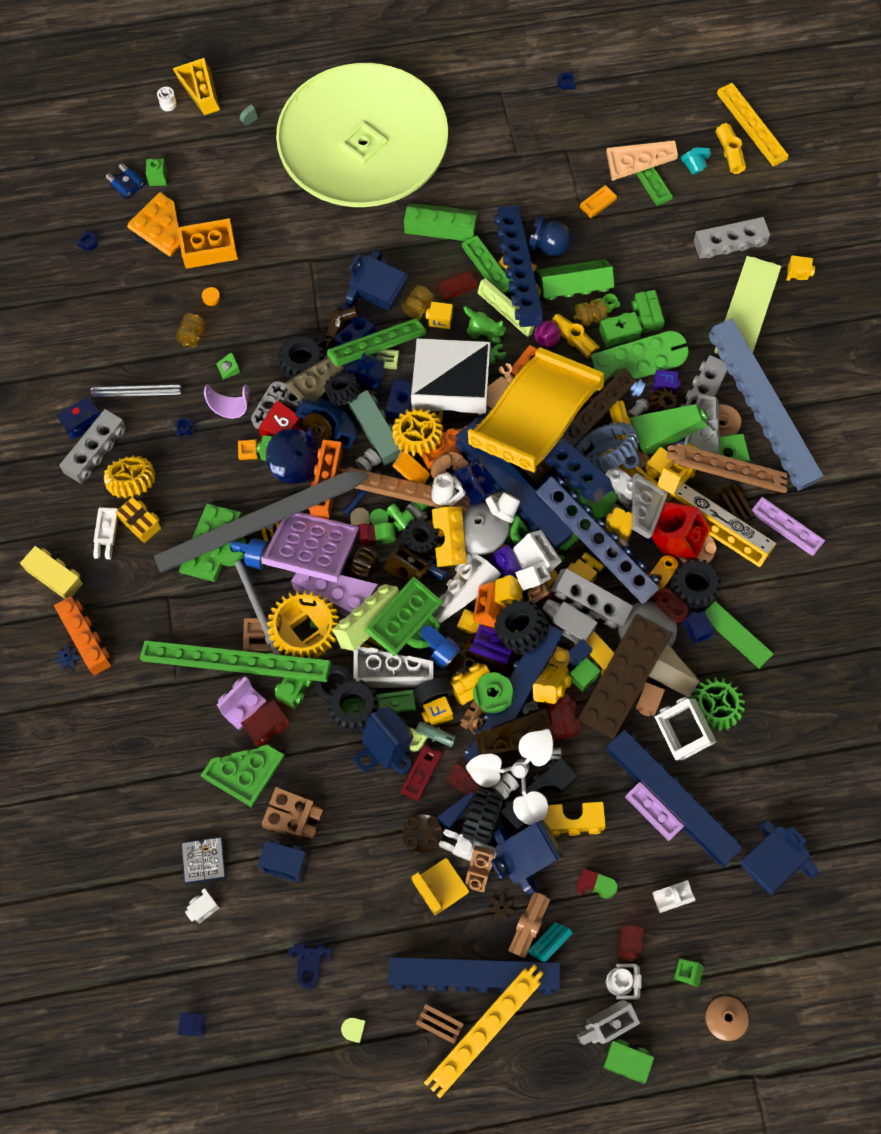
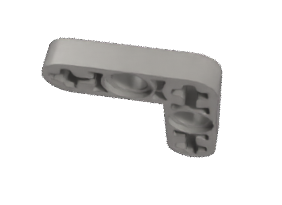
(271, 396)

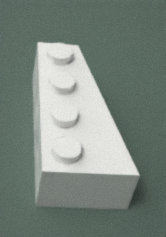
(386, 671)

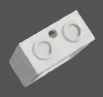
(666, 713)

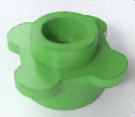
(613, 300)

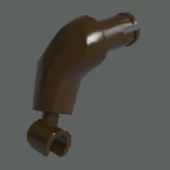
(338, 323)

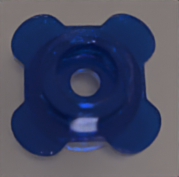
(184, 423)

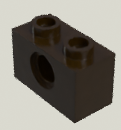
(406, 564)

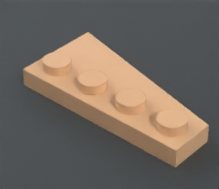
(636, 158)

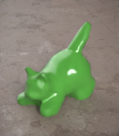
(482, 325)

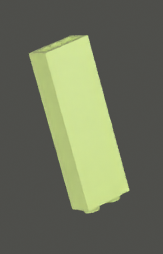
(752, 298)

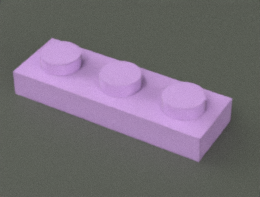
(654, 811)

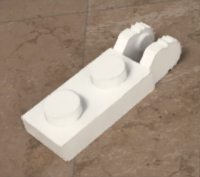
(105, 531)
(464, 846)

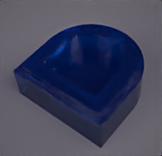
(566, 81)
(87, 241)

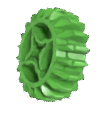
(724, 708)

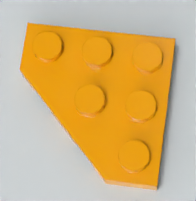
(158, 224)

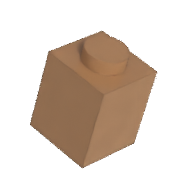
(650, 699)

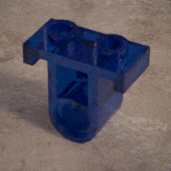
(309, 961)

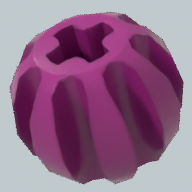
(547, 334)

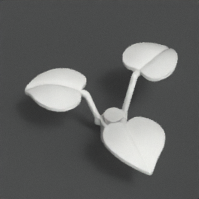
(535, 747)

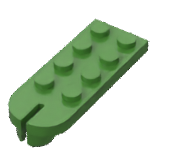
(643, 356)

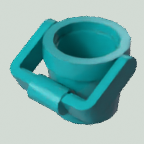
(696, 159)

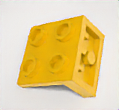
(440, 886)

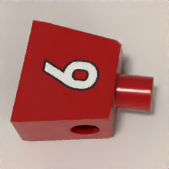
(279, 419)

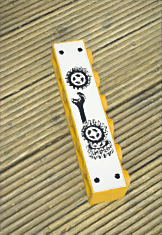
(727, 527)

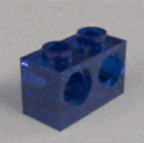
(356, 329)

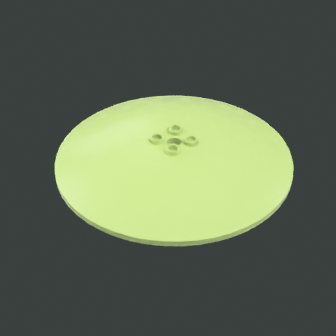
(355, 104)

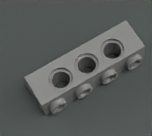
(706, 239)
(712, 367)
(93, 437)
(619, 608)

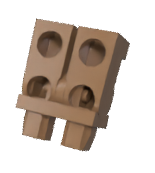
(293, 815)

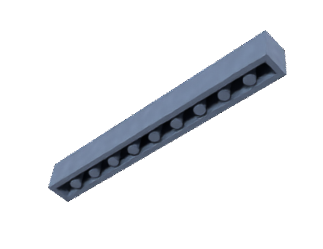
(765, 405)

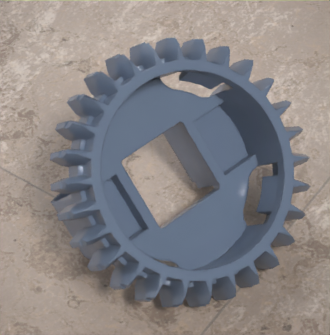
(604, 439)

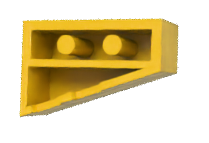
(199, 84)

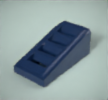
(578, 654)
(451, 815)

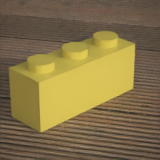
(52, 572)

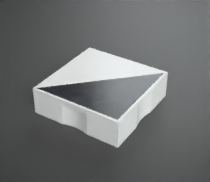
(450, 375)

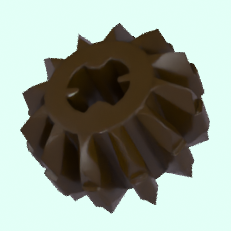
(663, 400)
(364, 562)

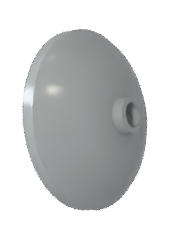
(487, 535)
(652, 612)

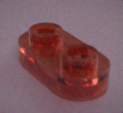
(672, 606)

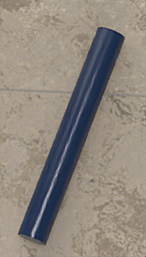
(355, 501)

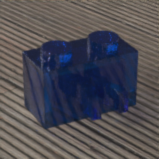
(366, 370)

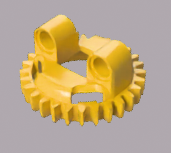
(295, 613)

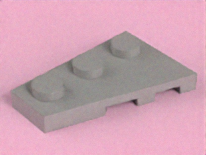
(708, 437)
(646, 505)

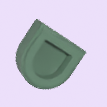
(248, 115)

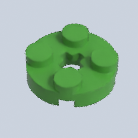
(493, 704)

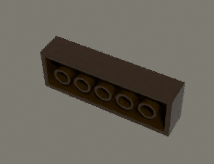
(625, 676)

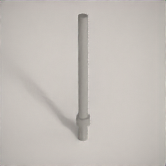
(256, 605)

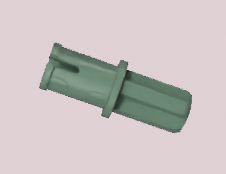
(435, 734)

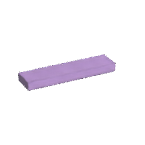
(787, 526)

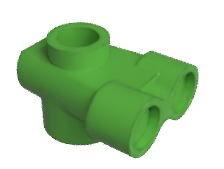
(400, 519)

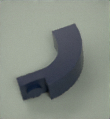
(340, 422)

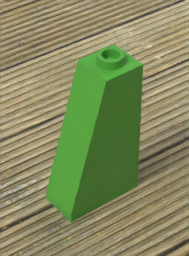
(668, 426)

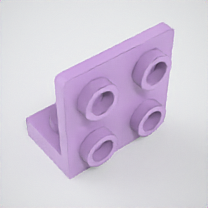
(240, 702)

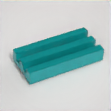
(550, 942)

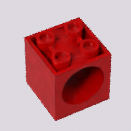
(680, 531)

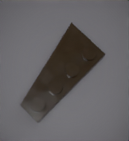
(508, 734)

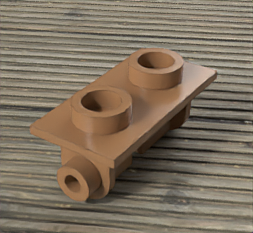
(474, 719)

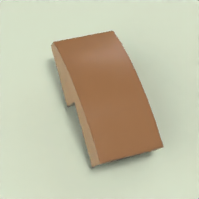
(538, 592)
(479, 868)

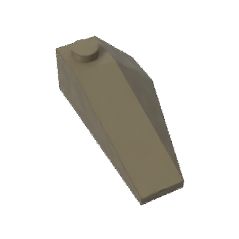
(674, 673)

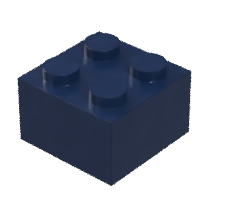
(283, 861)

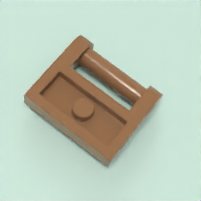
(253, 630)

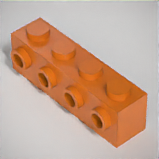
(327, 467)
(81, 634)

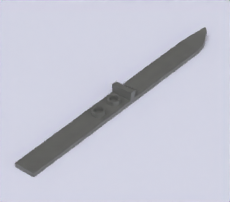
(258, 520)

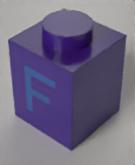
(666, 379)

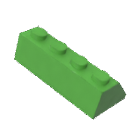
(440, 221)
(575, 279)

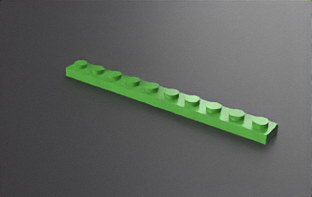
(236, 661)

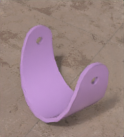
(227, 406)

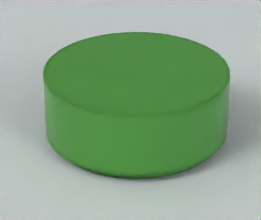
(378, 517)

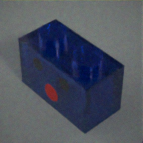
(79, 417)

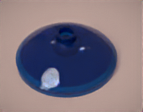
(282, 457)

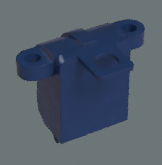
(375, 281)
(386, 741)
(525, 854)
(778, 858)

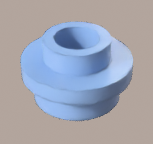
(637, 387)

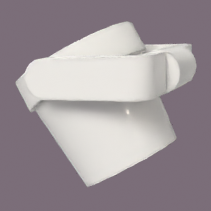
(444, 491)
(503, 507)
(621, 982)

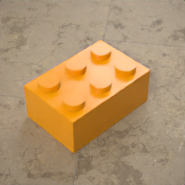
(207, 243)

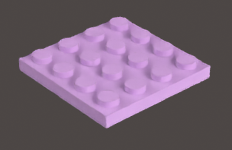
(311, 546)

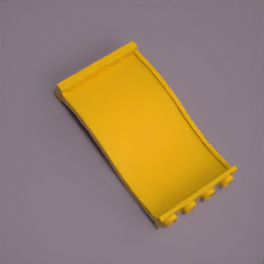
(536, 409)

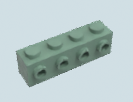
(375, 427)

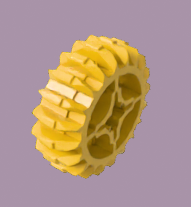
(420, 423)
(129, 476)

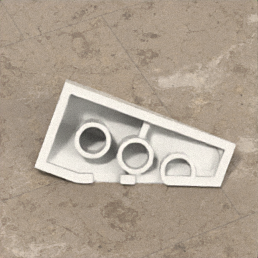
(465, 585)

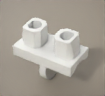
(673, 896)

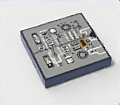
(203, 860)

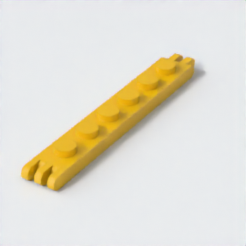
(484, 1030)

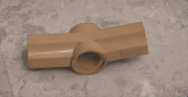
(529, 925)

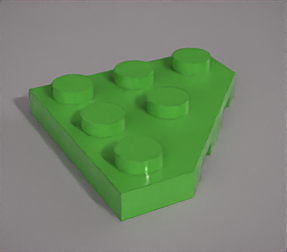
(244, 772)

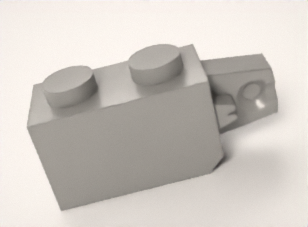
(570, 621)
(609, 1023)

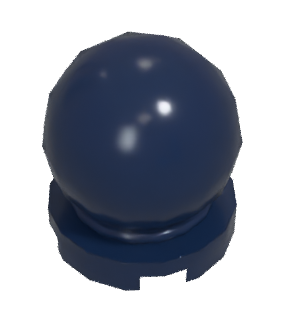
(551, 237)

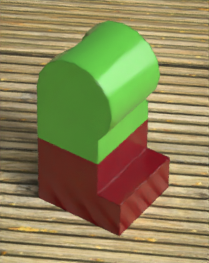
(377, 534)
(598, 883)

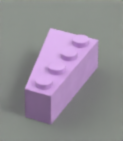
(344, 594)

